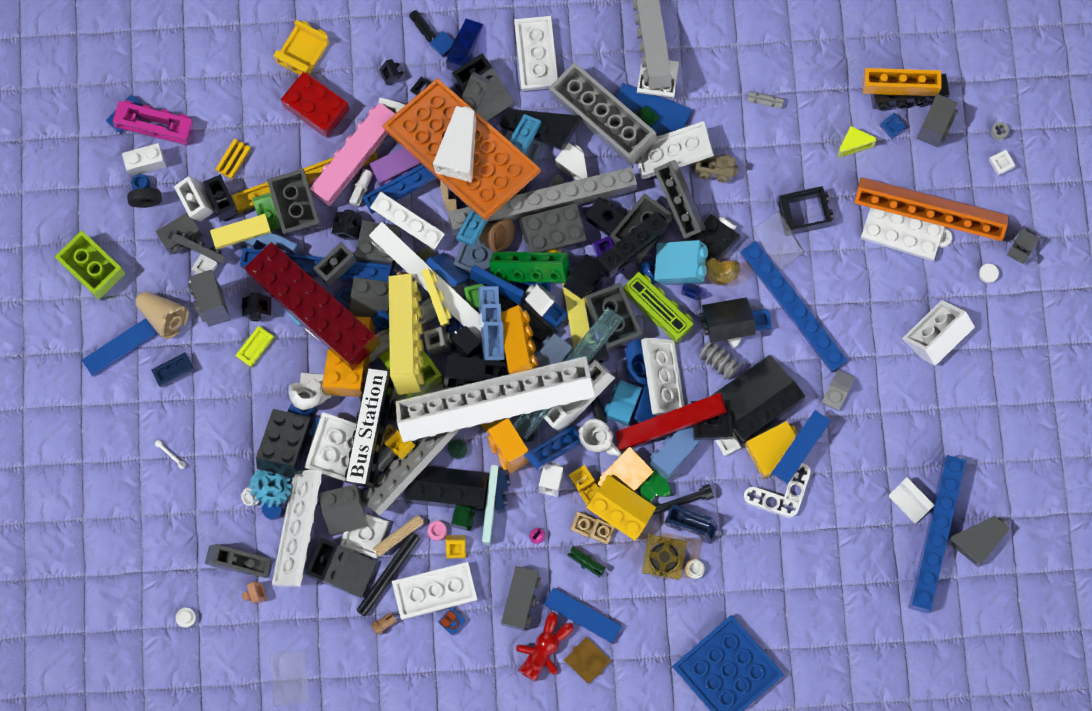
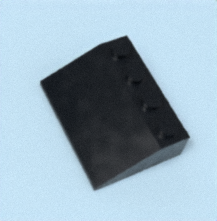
(760, 398)

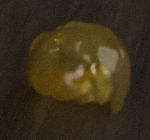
(722, 272)

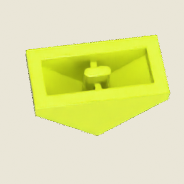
(855, 141)

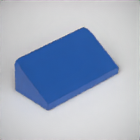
(644, 409)

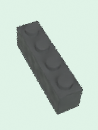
(679, 199)

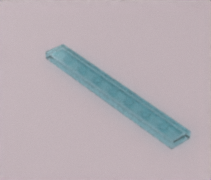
(586, 347)

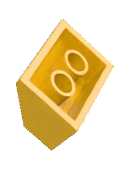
(621, 507)

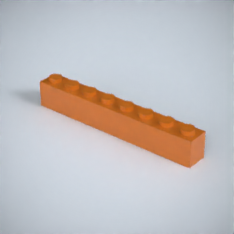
(931, 209)

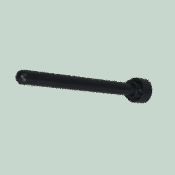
(704, 493)

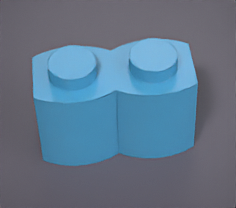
(624, 402)

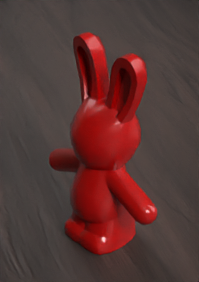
(545, 645)

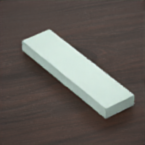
(490, 505)

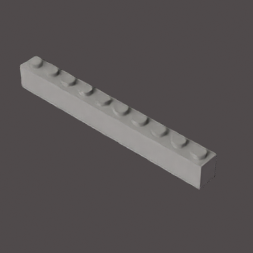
(556, 196)

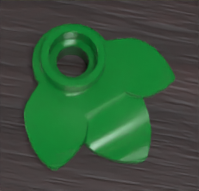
(655, 486)

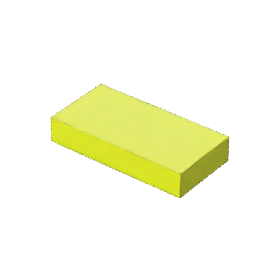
(254, 346)

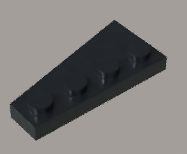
(554, 130)

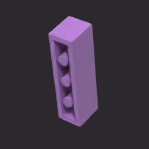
(393, 166)

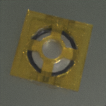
(664, 559)

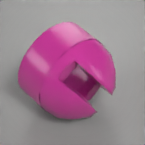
(540, 538)

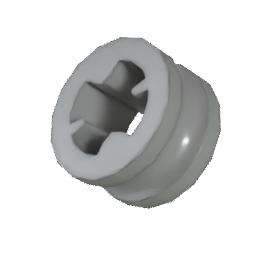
(994, 132)

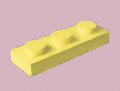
(436, 296)

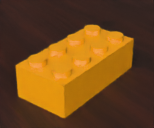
(339, 378)

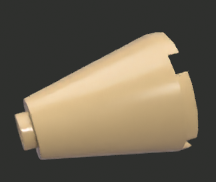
(162, 313)

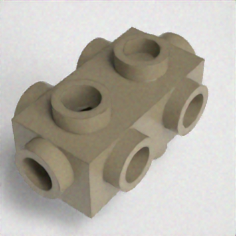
(720, 167)

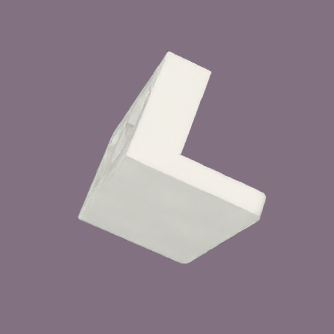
(911, 500)

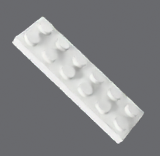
(297, 529)

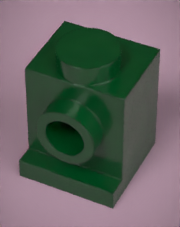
(463, 518)

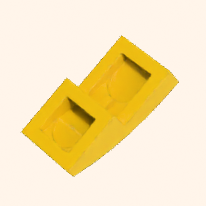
(394, 441)
(584, 483)

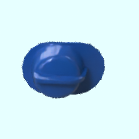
(635, 363)

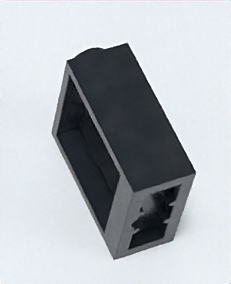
(823, 198)

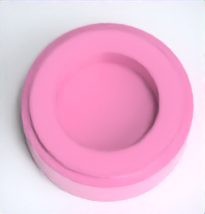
(437, 530)

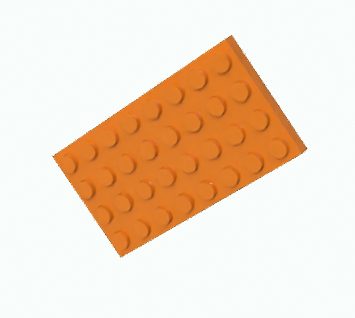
(498, 165)

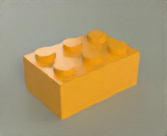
(508, 446)

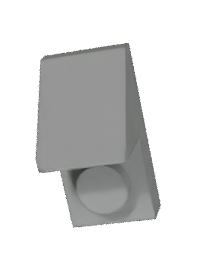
(838, 390)

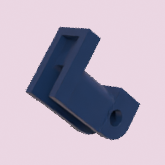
(680, 518)

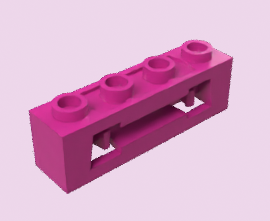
(126, 119)

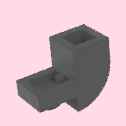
(1023, 244)

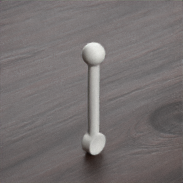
(158, 443)

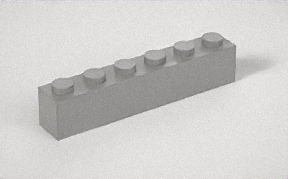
(652, 43)

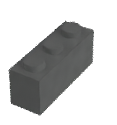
(521, 598)

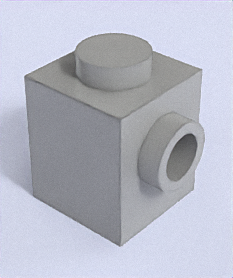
(438, 340)

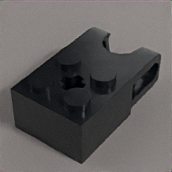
(467, 370)

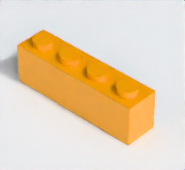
(901, 82)
(517, 340)

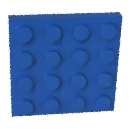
(727, 668)

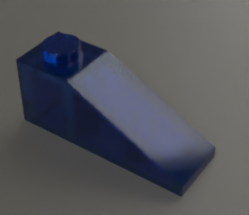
(464, 44)

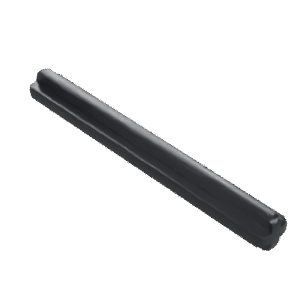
(388, 574)

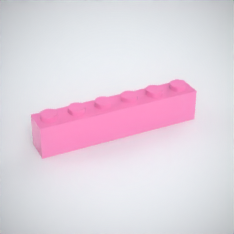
(352, 156)

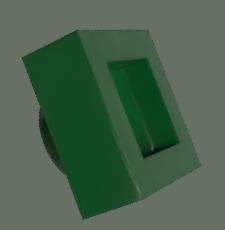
(647, 116)

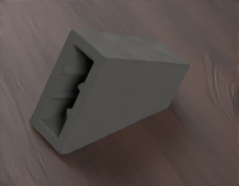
(980, 539)

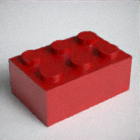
(315, 104)

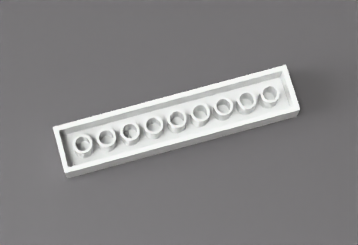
(494, 399)

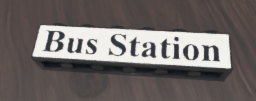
(370, 428)

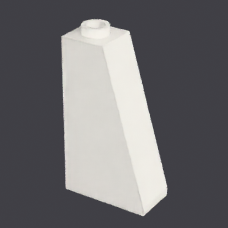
(457, 148)

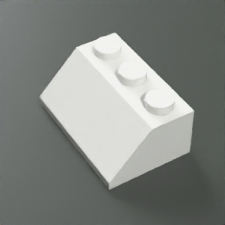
(939, 332)

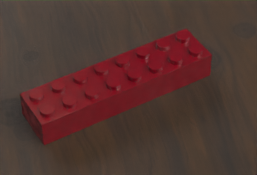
(312, 306)

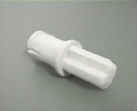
(361, 187)

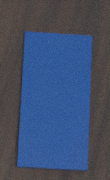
(670, 114)

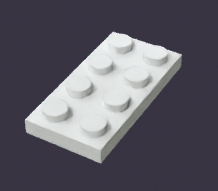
(536, 53)
(682, 145)
(902, 233)
(662, 375)
(434, 591)

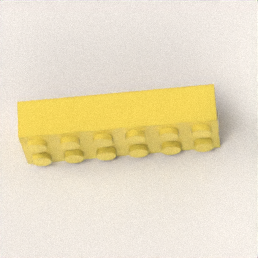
(405, 334)

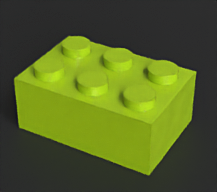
(90, 265)

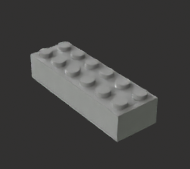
(603, 113)

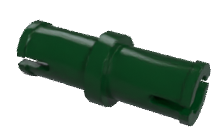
(586, 561)

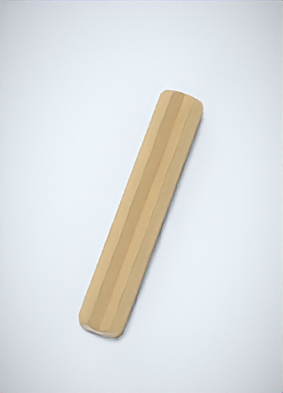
(398, 535)

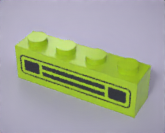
(658, 307)

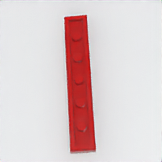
(670, 422)

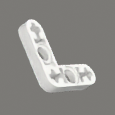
(788, 497)

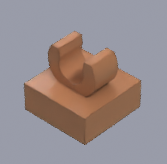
(255, 593)

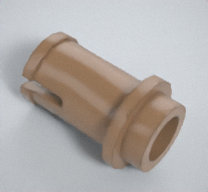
(383, 623)

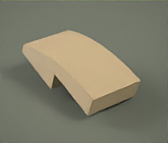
(591, 528)

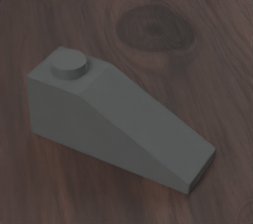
(237, 561)

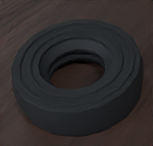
(144, 197)

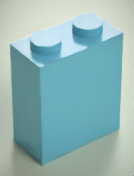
(680, 262)

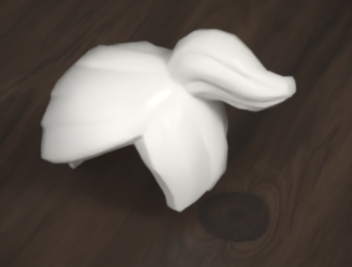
(307, 395)
(597, 437)

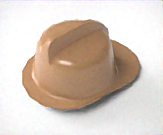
(498, 235)

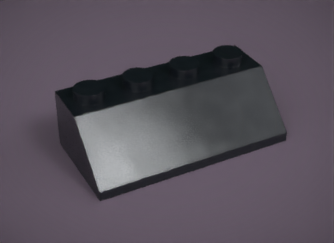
(449, 488)

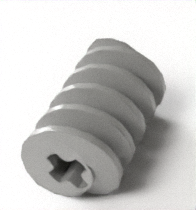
(719, 360)

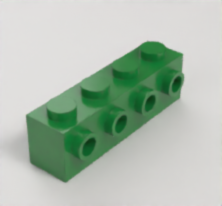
(530, 266)

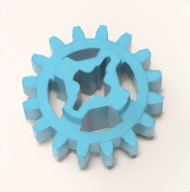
(267, 494)

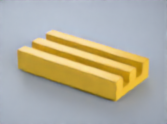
(235, 142)

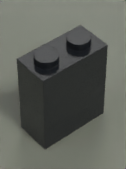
(727, 319)

